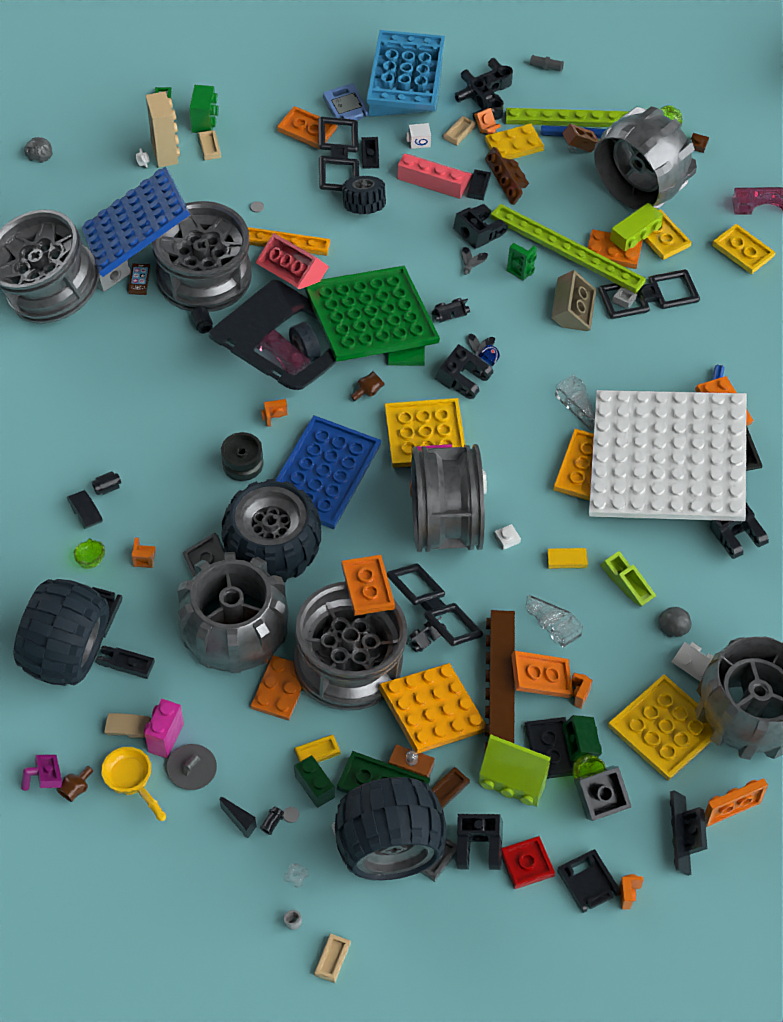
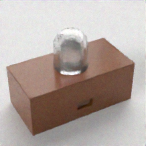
(579, 138)
(411, 761)

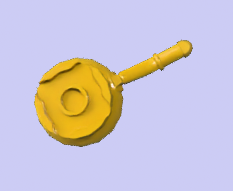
(127, 772)

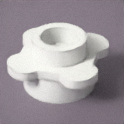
(142, 158)

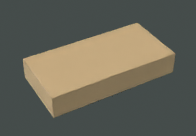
(459, 130)
(209, 145)
(332, 958)

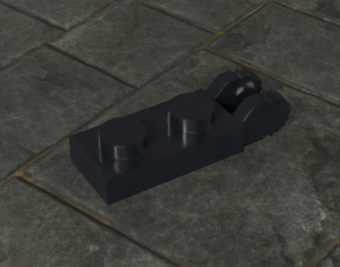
(126, 661)

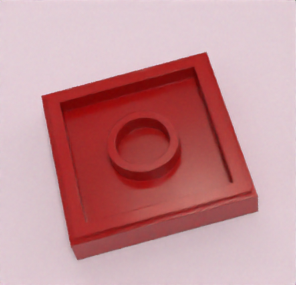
(527, 862)

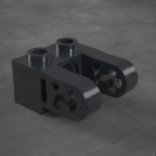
(473, 230)
(458, 361)
(726, 531)
(479, 829)

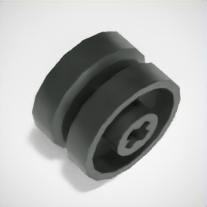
(242, 456)

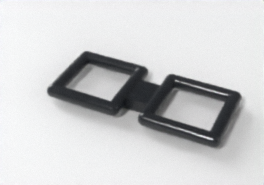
(338, 152)
(650, 293)
(434, 605)

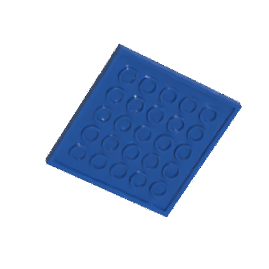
(134, 221)

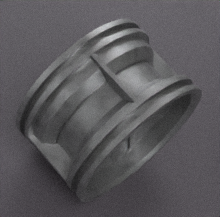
(208, 256)
(45, 267)
(447, 498)
(346, 682)

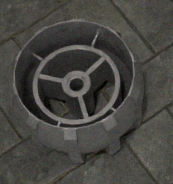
(644, 158)
(236, 633)
(758, 669)

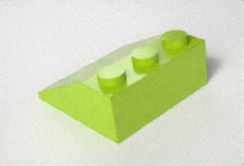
(514, 771)

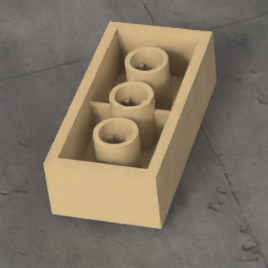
(163, 129)

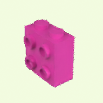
(163, 728)

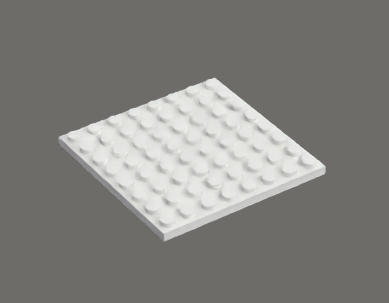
(669, 455)

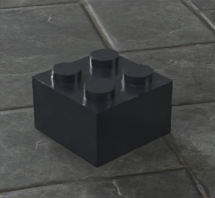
(602, 793)

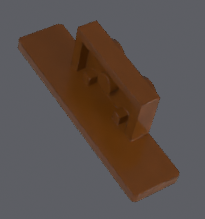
(507, 174)

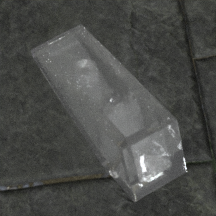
(575, 397)

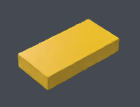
(567, 558)
(320, 749)

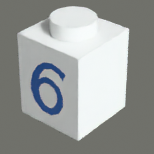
(419, 136)

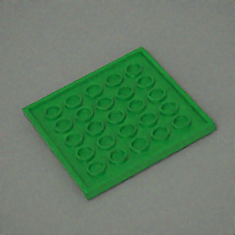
(371, 313)

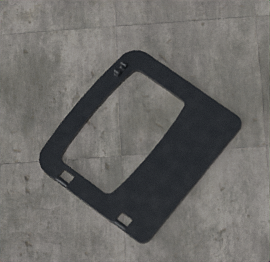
(256, 320)

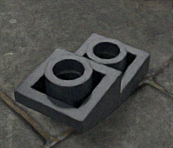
(85, 509)

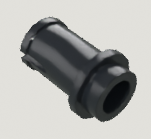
(272, 820)

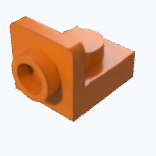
(486, 121)
(274, 409)
(583, 687)
(627, 887)

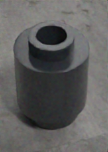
(202, 319)
(106, 483)

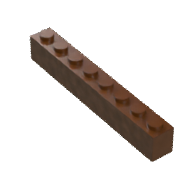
(500, 676)

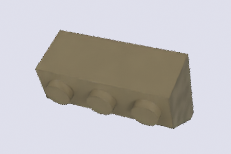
(573, 302)

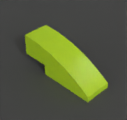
(628, 579)

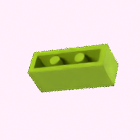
(636, 227)

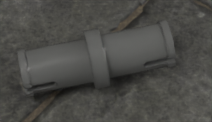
(547, 63)

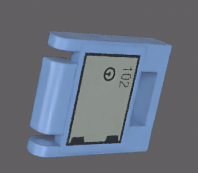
(346, 105)

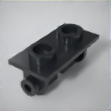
(443, 311)
(420, 639)

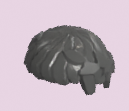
(38, 149)
(675, 621)

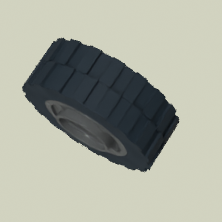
(305, 340)

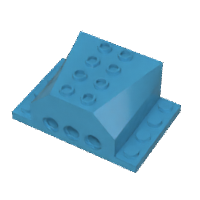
(405, 73)

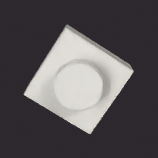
(507, 537)

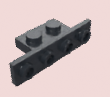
(688, 831)

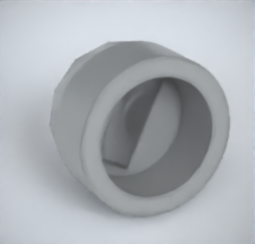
(292, 919)

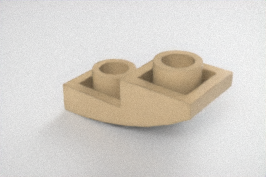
(126, 724)

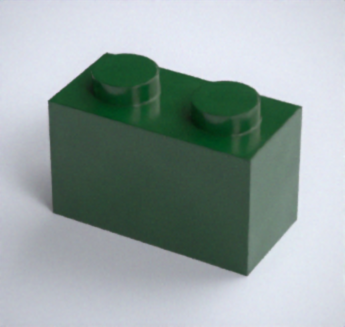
(581, 737)
(314, 781)

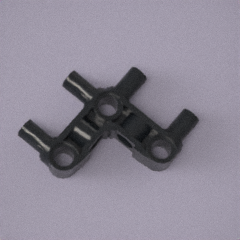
(482, 88)

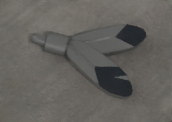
(472, 262)
(476, 346)

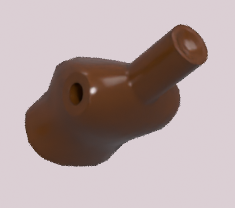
(368, 385)
(74, 785)

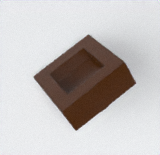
(699, 142)

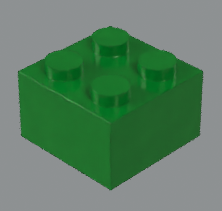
(203, 108)

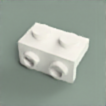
(692, 660)

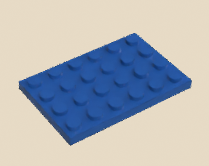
(329, 466)

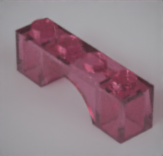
(747, 199)
(289, 356)

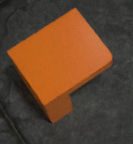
(143, 555)

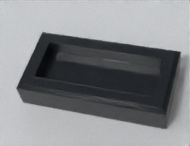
(479, 184)

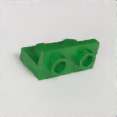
(521, 261)

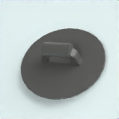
(191, 766)

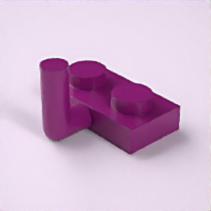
(47, 771)

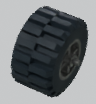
(364, 194)

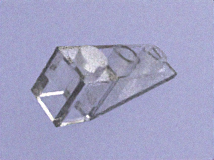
(557, 621)

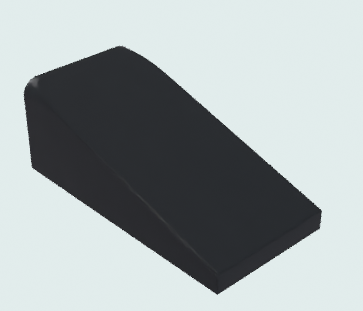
(370, 152)
(240, 817)

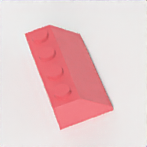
(433, 175)
(291, 263)

